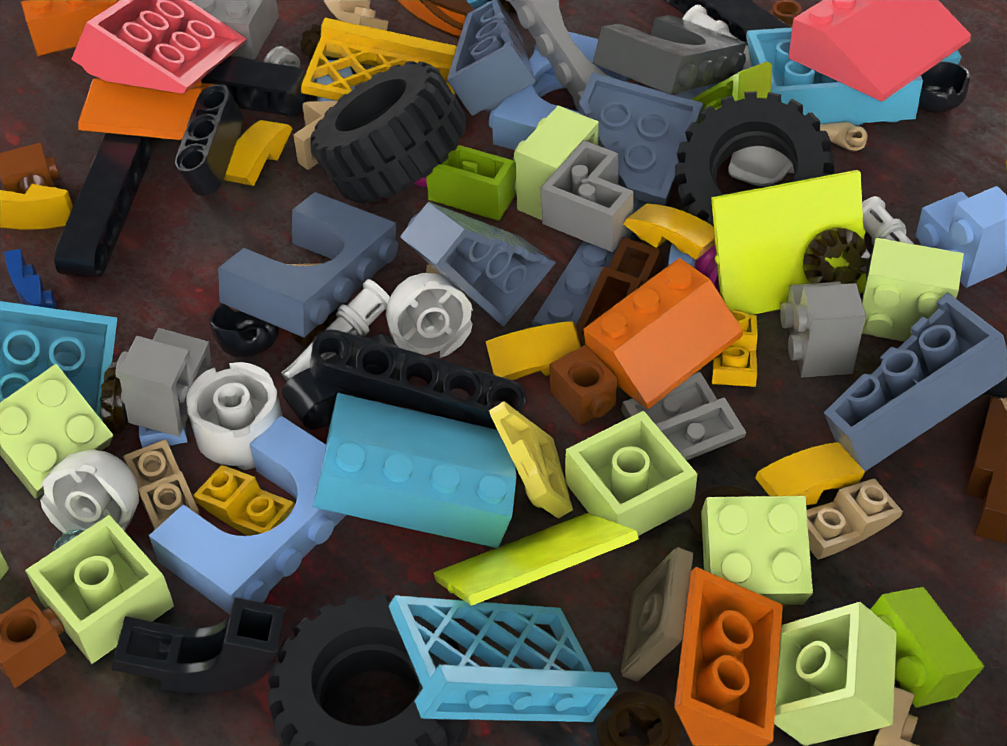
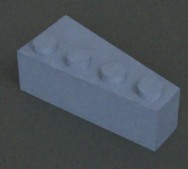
(489, 59)
(481, 260)
(919, 384)

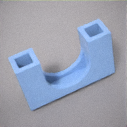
(521, 112)
(250, 566)

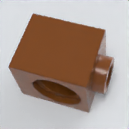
(25, 167)
(583, 385)
(27, 658)

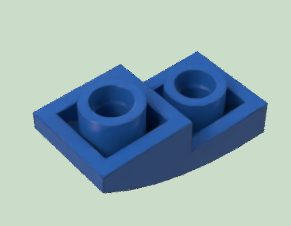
(27, 282)

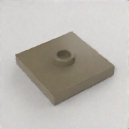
(657, 614)

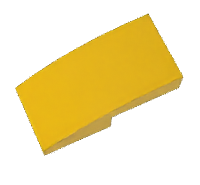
(256, 145)
(36, 209)
(660, 223)
(531, 349)
(738, 362)
(811, 472)
(241, 503)

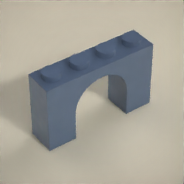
(306, 295)

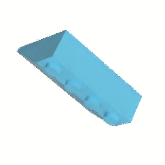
(822, 95)
(42, 336)
(416, 471)

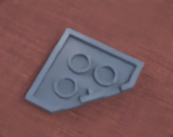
(642, 129)

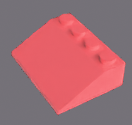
(875, 42)
(155, 44)

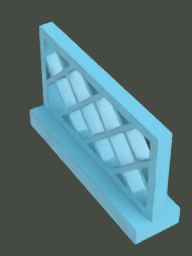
(506, 688)

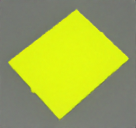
(768, 230)
(533, 557)

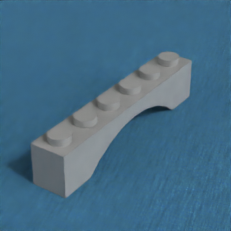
(554, 42)

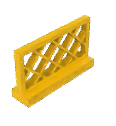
(368, 46)

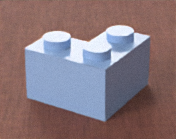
(969, 227)

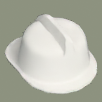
(759, 165)

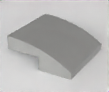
(692, 418)

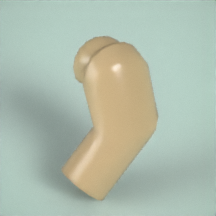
(846, 135)

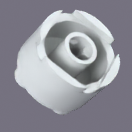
(231, 411)

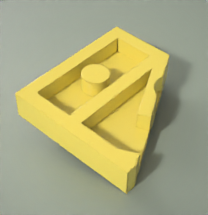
(534, 459)

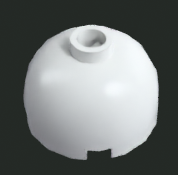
(429, 315)
(88, 489)

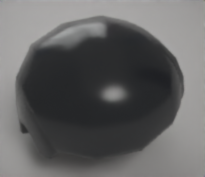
(944, 87)
(241, 333)

